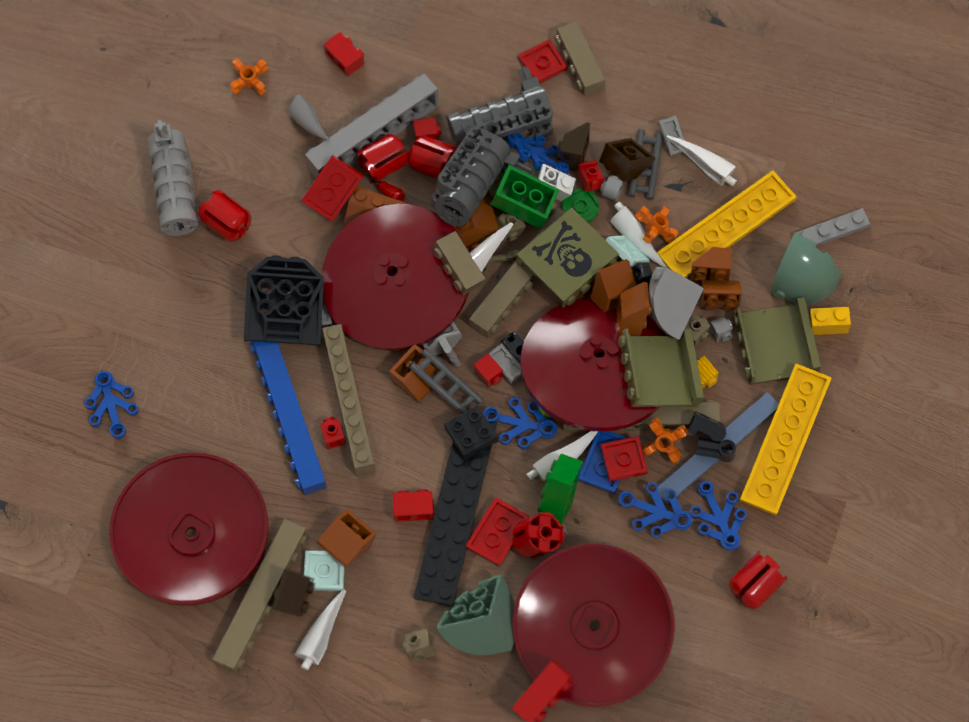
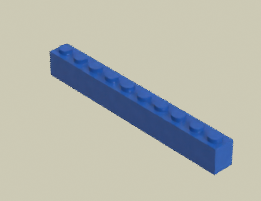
(290, 416)

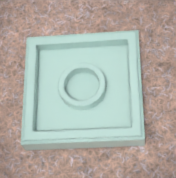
(627, 250)
(325, 570)

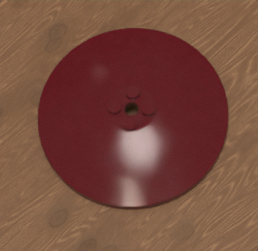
(387, 309)
(569, 379)
(184, 495)
(587, 585)

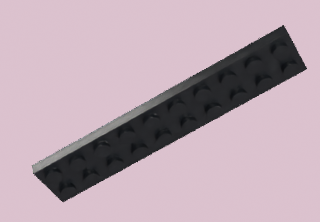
(452, 526)

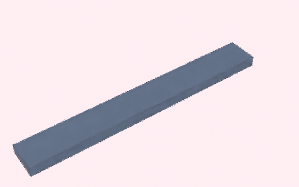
(736, 432)

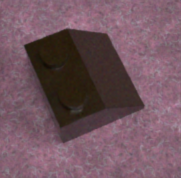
(574, 146)
(626, 159)
(294, 593)

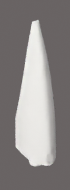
(710, 163)
(631, 228)
(484, 251)
(573, 450)
(316, 640)

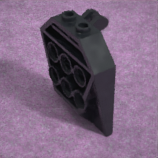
(274, 327)

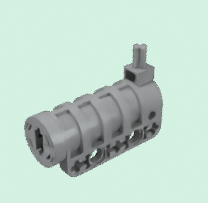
(172, 181)

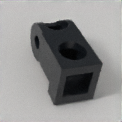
(642, 273)
(513, 344)
(707, 425)

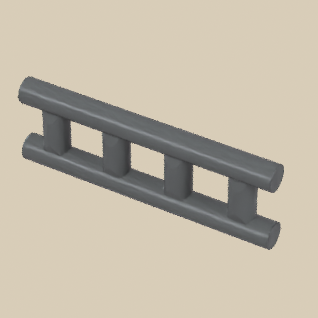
(652, 174)
(434, 382)

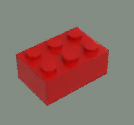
(544, 692)

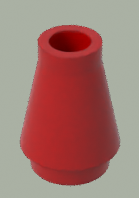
(391, 191)

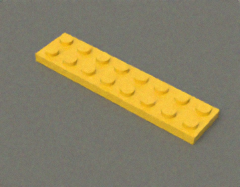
(728, 223)
(785, 439)

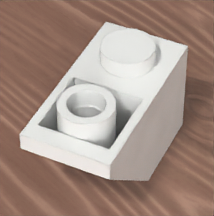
(557, 179)

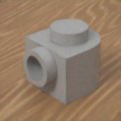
(612, 188)
(721, 329)

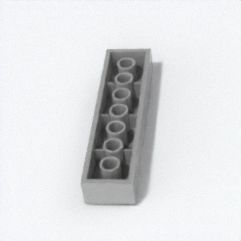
(389, 117)

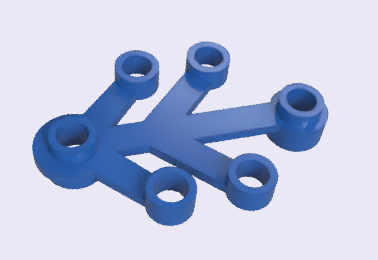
(537, 154)
(109, 402)
(523, 423)
(658, 511)
(719, 518)

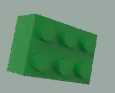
(524, 196)
(560, 487)

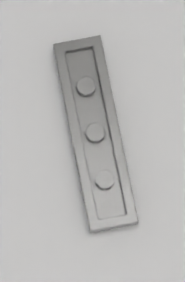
(837, 227)

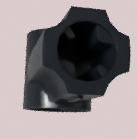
(713, 449)

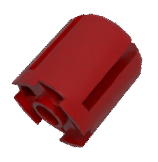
(430, 155)
(382, 157)
(225, 216)
(538, 535)
(756, 581)

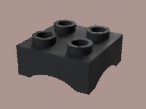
(471, 432)

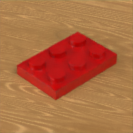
(332, 188)
(494, 533)

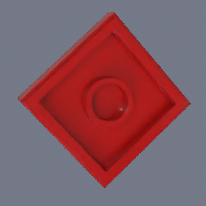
(543, 61)
(624, 459)

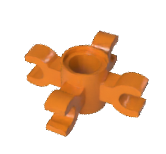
(248, 70)
(656, 224)
(658, 444)

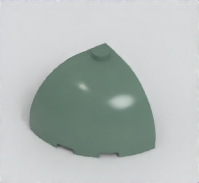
(805, 273)
(481, 619)

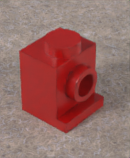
(590, 176)
(335, 438)

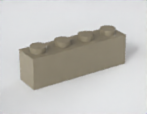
(580, 58)

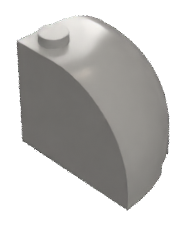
(672, 300)

